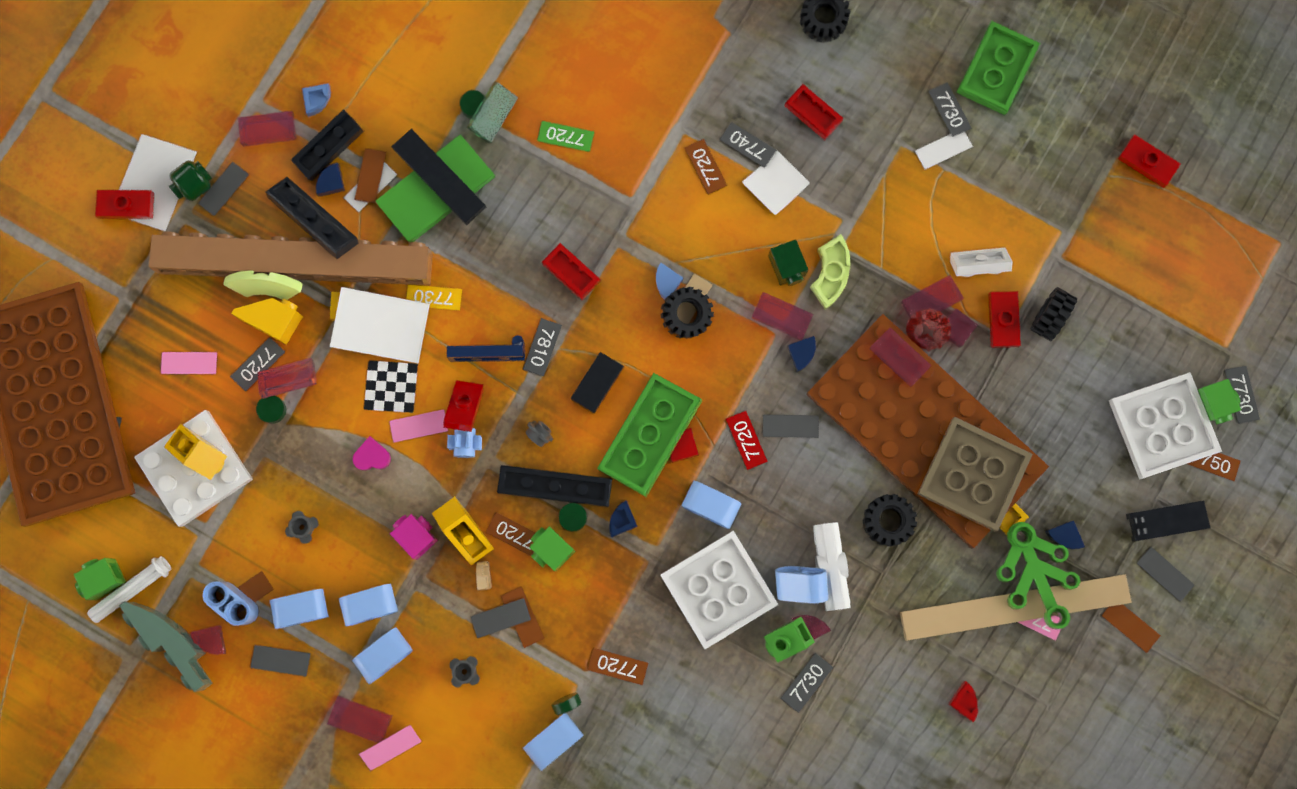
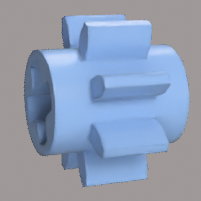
(464, 443)

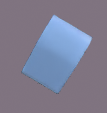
(711, 504)
(801, 584)
(232, 600)
(368, 605)
(299, 608)
(382, 655)
(553, 741)

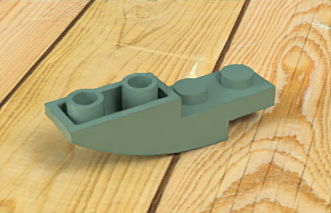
(161, 633)

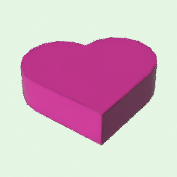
(371, 455)

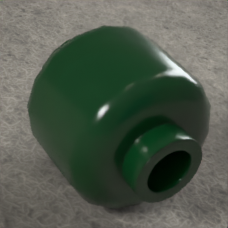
(190, 180)

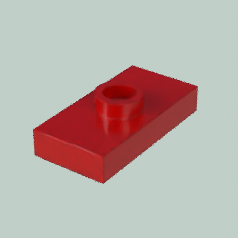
(813, 112)
(1149, 161)
(124, 204)
(571, 271)
(1004, 319)
(463, 406)

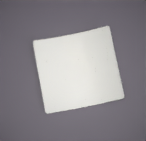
(776, 183)

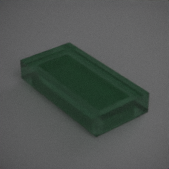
(492, 112)

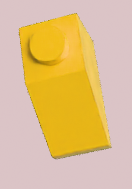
(271, 318)
(195, 452)
(462, 530)

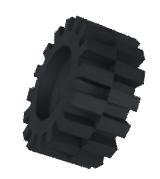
(824, 30)
(701, 304)
(1054, 314)
(906, 514)

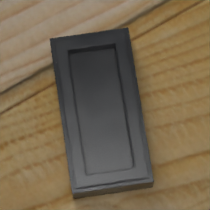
(597, 382)

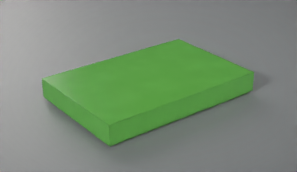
(998, 68)

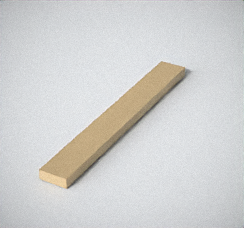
(996, 611)

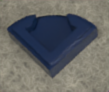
(330, 181)
(802, 352)
(621, 520)
(1066, 535)

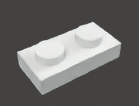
(981, 262)

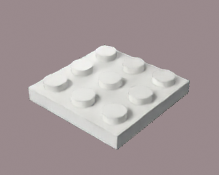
(1165, 425)
(183, 489)
(719, 590)

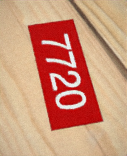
(746, 440)

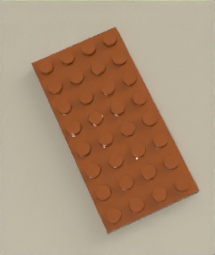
(57, 408)
(907, 423)

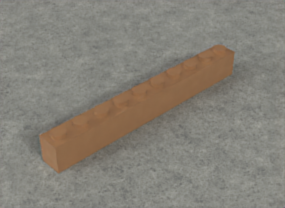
(295, 259)

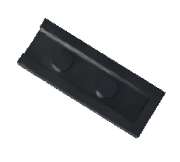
(327, 145)
(1168, 521)

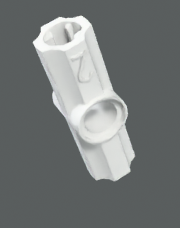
(834, 562)

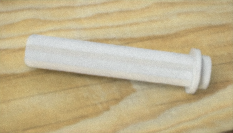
(158, 568)

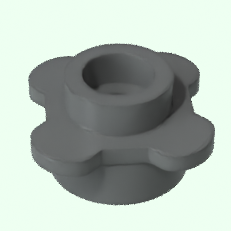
(539, 433)
(309, 525)
(457, 667)

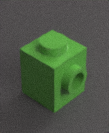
(1220, 401)
(550, 548)
(98, 578)
(788, 640)

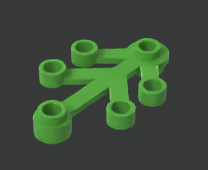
(1036, 570)

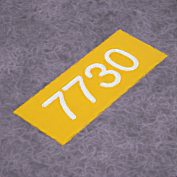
(435, 296)

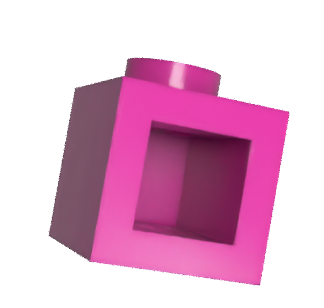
(413, 535)

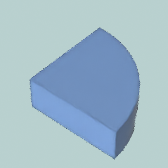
(316, 98)
(667, 280)

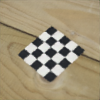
(390, 386)

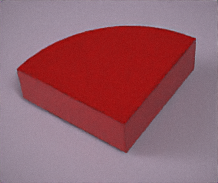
(685, 447)
(965, 701)

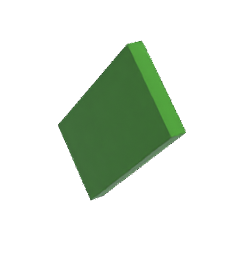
(416, 207)
(649, 434)

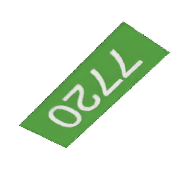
(565, 136)

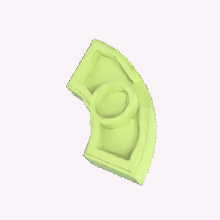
(834, 271)
(273, 285)

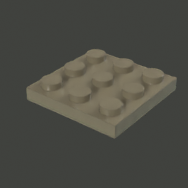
(975, 474)

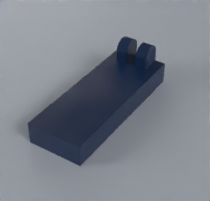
(489, 353)

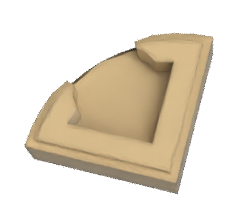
(483, 576)

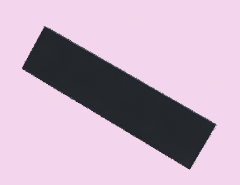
(439, 177)
(312, 217)
(554, 486)

